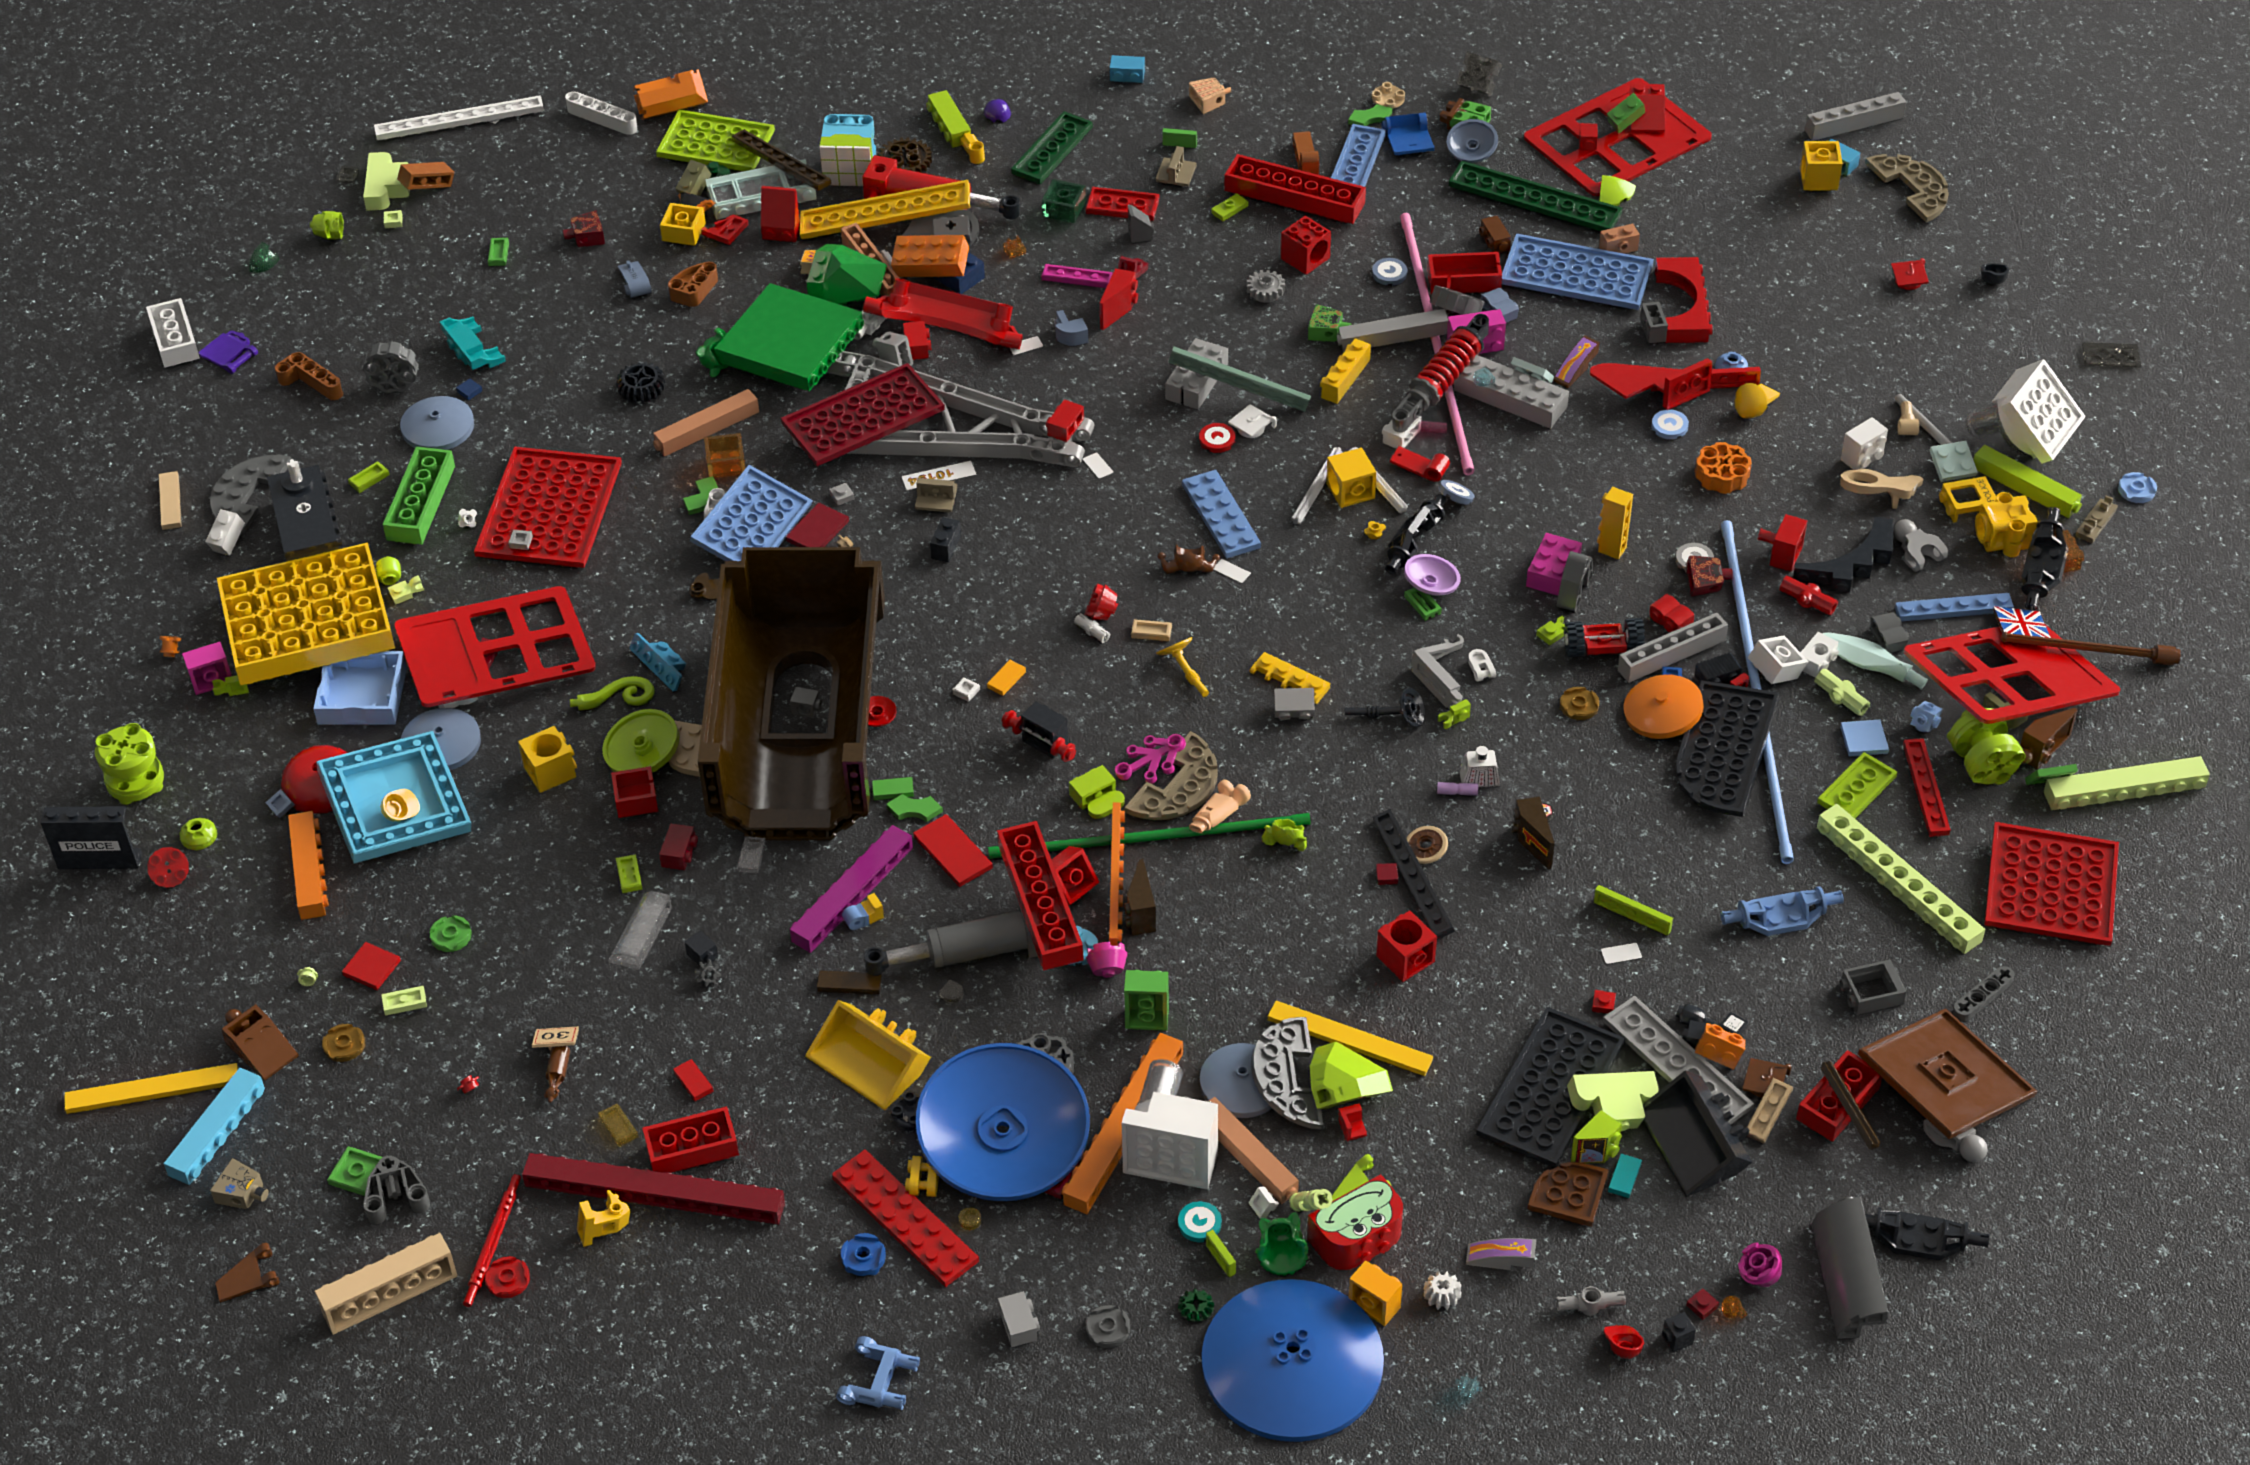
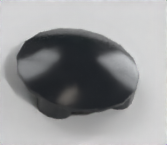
(905, 1109)

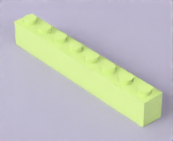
(2126, 783)

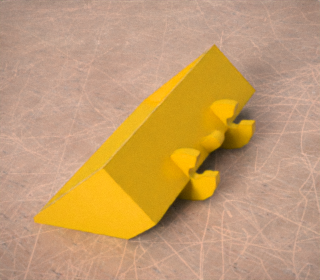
(867, 1053)

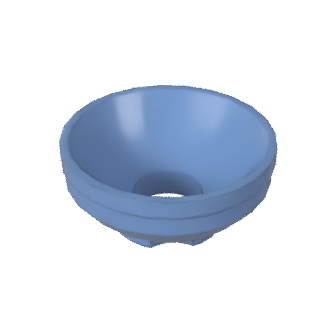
(1722, 361)

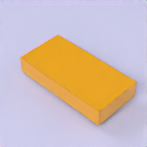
(1006, 677)

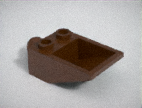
(2046, 736)
(257, 1041)

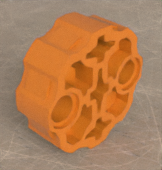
(1723, 467)

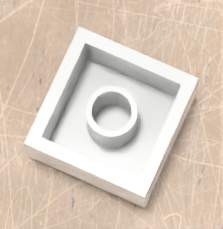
(1864, 444)
(1777, 659)

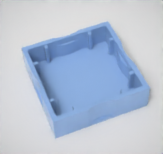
(361, 690)

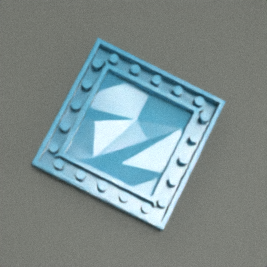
(362, 779)

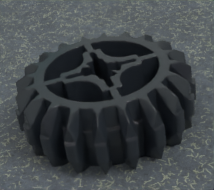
(640, 382)

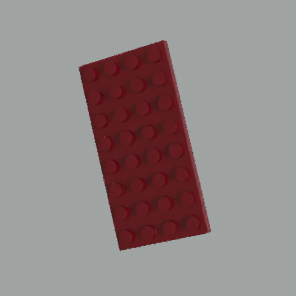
(862, 414)

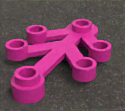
(1171, 745)

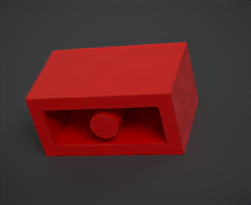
(917, 339)
(1065, 420)

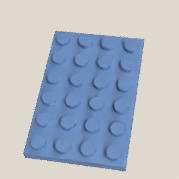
(750, 514)

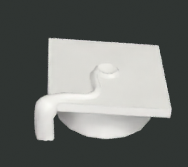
(1252, 422)

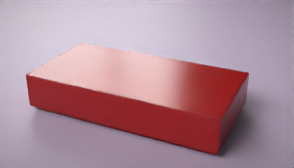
(693, 1080)

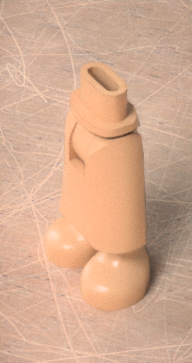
(1220, 806)

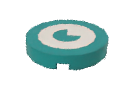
(1198, 1219)

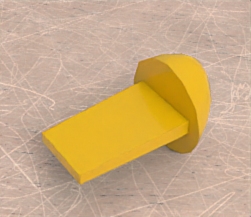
(1752, 399)

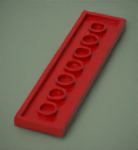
(905, 1218)

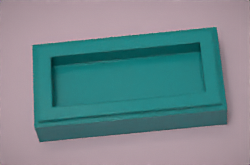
(1625, 1175)

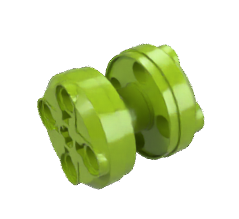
(1987, 749)
(129, 763)

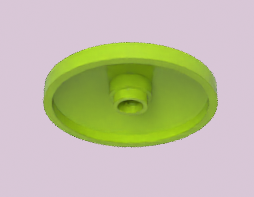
(641, 741)

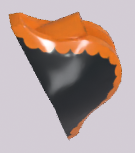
(694, 200)

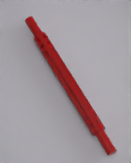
(492, 1240)

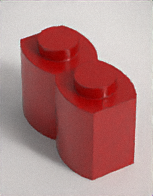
(1671, 613)

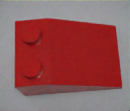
(1654, 102)
(779, 214)
(1118, 297)

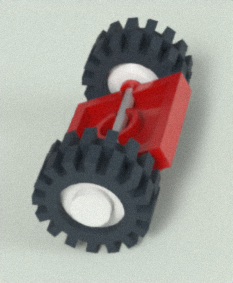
(1603, 637)

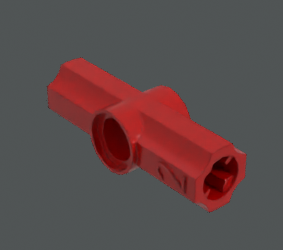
(1808, 595)

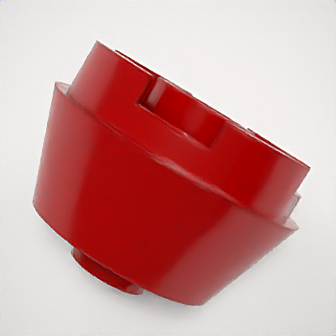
(1101, 603)

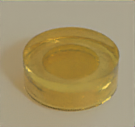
(969, 1218)

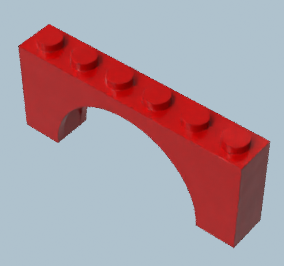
(1686, 274)

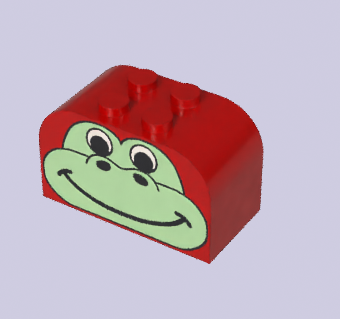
(1357, 1225)

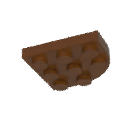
(1569, 1192)

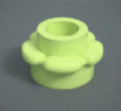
(307, 976)

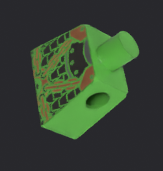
(1325, 324)

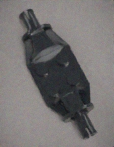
(1402, 545)
(2044, 559)
(1922, 1234)

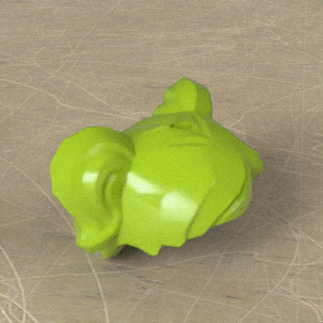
(1285, 833)

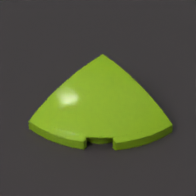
(1615, 190)

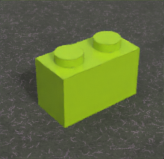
(1091, 786)

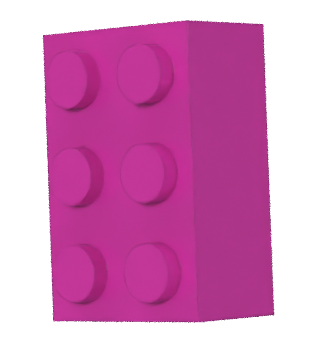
(1496, 337)
(1549, 563)

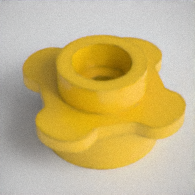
(1374, 530)

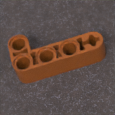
(1306, 157)
(302, 367)

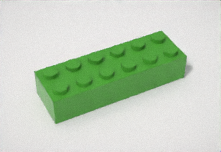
(419, 495)

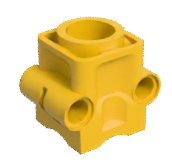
(2005, 524)

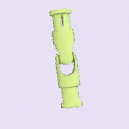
(1310, 1200)

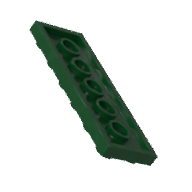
(1051, 147)

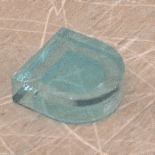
(1483, 377)

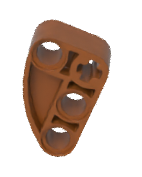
(693, 284)

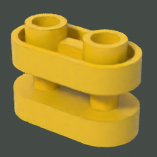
(915, 1184)

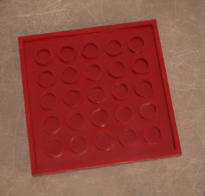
(2052, 883)

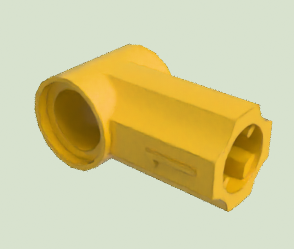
(973, 147)

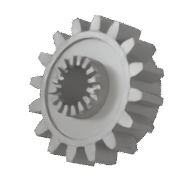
(1265, 286)

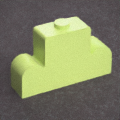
(382, 181)
(1615, 1094)

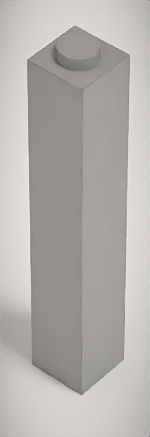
(1395, 329)

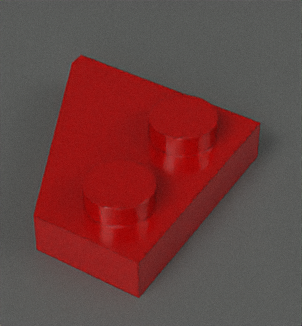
(726, 230)

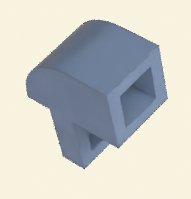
(1070, 332)

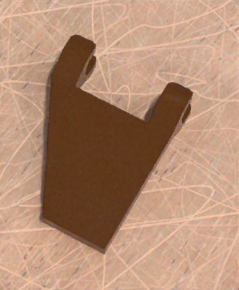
(246, 1275)

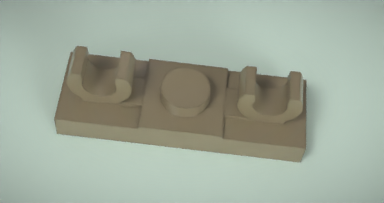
(2096, 519)

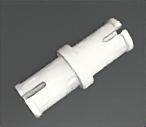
(1092, 628)

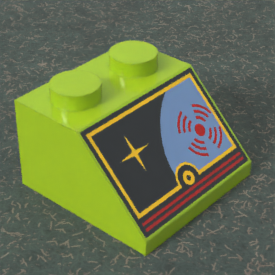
(1597, 1140)

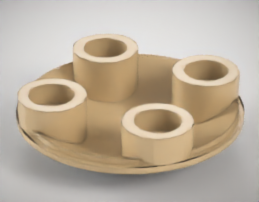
(1388, 95)

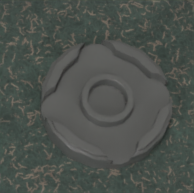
(1107, 1326)

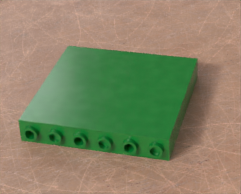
(789, 337)

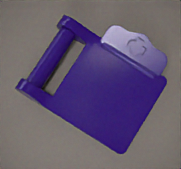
(227, 348)

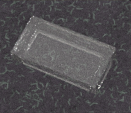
(751, 854)

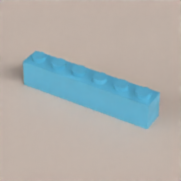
(214, 1126)

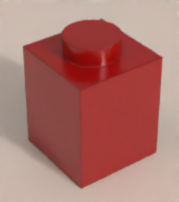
(1588, 136)

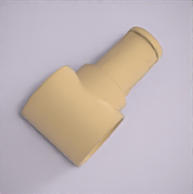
(1907, 423)

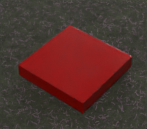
(371, 966)

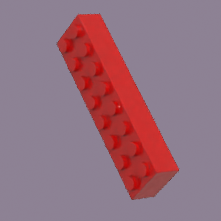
(1295, 188)
(1040, 895)

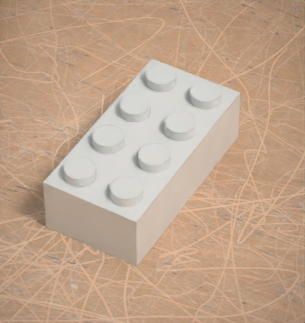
(172, 332)

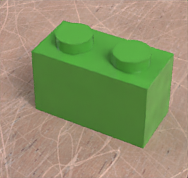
(1626, 113)

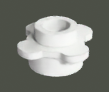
(462, 518)

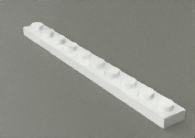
(458, 118)

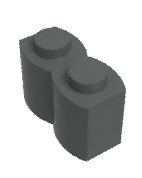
(1889, 632)

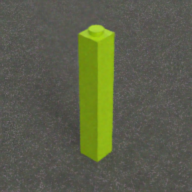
(2027, 481)

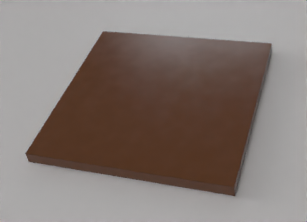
(1947, 1073)

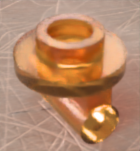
(1732, 1308)

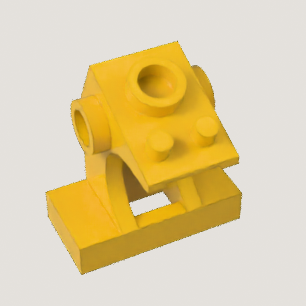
(596, 1224)

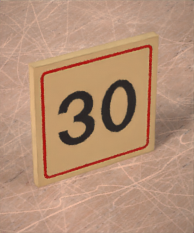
(555, 1037)

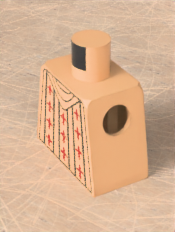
(1208, 94)

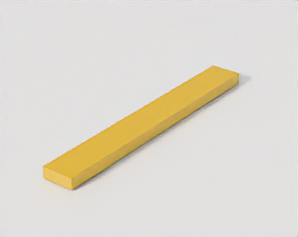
(1356, 1039)
(149, 1088)

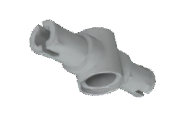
(1581, 1302)

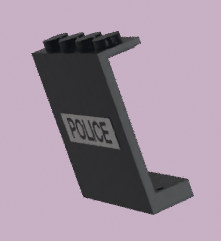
(89, 838)

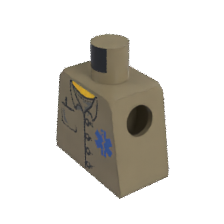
(238, 1186)

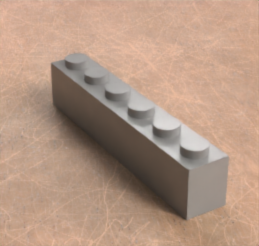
(1855, 116)
(1672, 647)

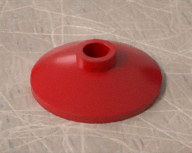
(881, 711)

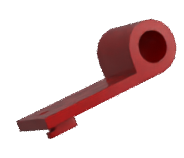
(1424, 467)

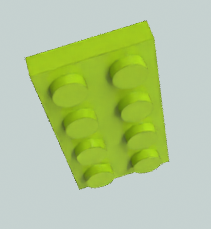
(1858, 785)

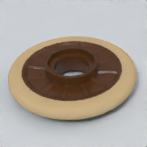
(1428, 834)

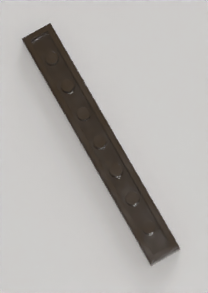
(781, 160)

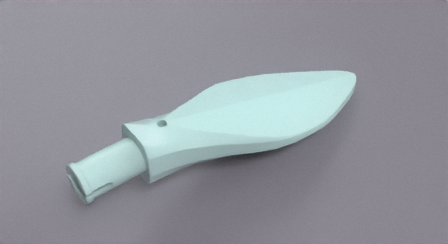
(1875, 658)

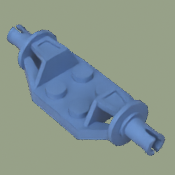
(1782, 912)

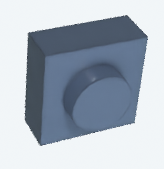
(280, 803)

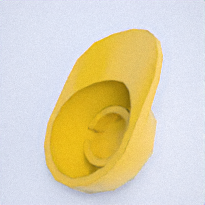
(399, 805)

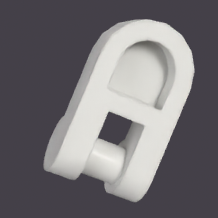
(1479, 659)

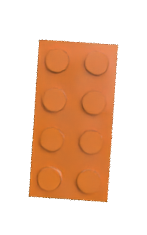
(930, 256)

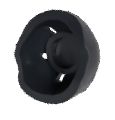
(1994, 273)

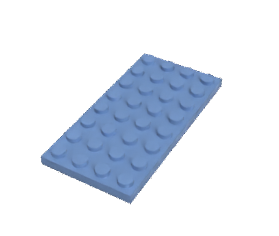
(1577, 271)

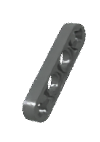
(1986, 995)

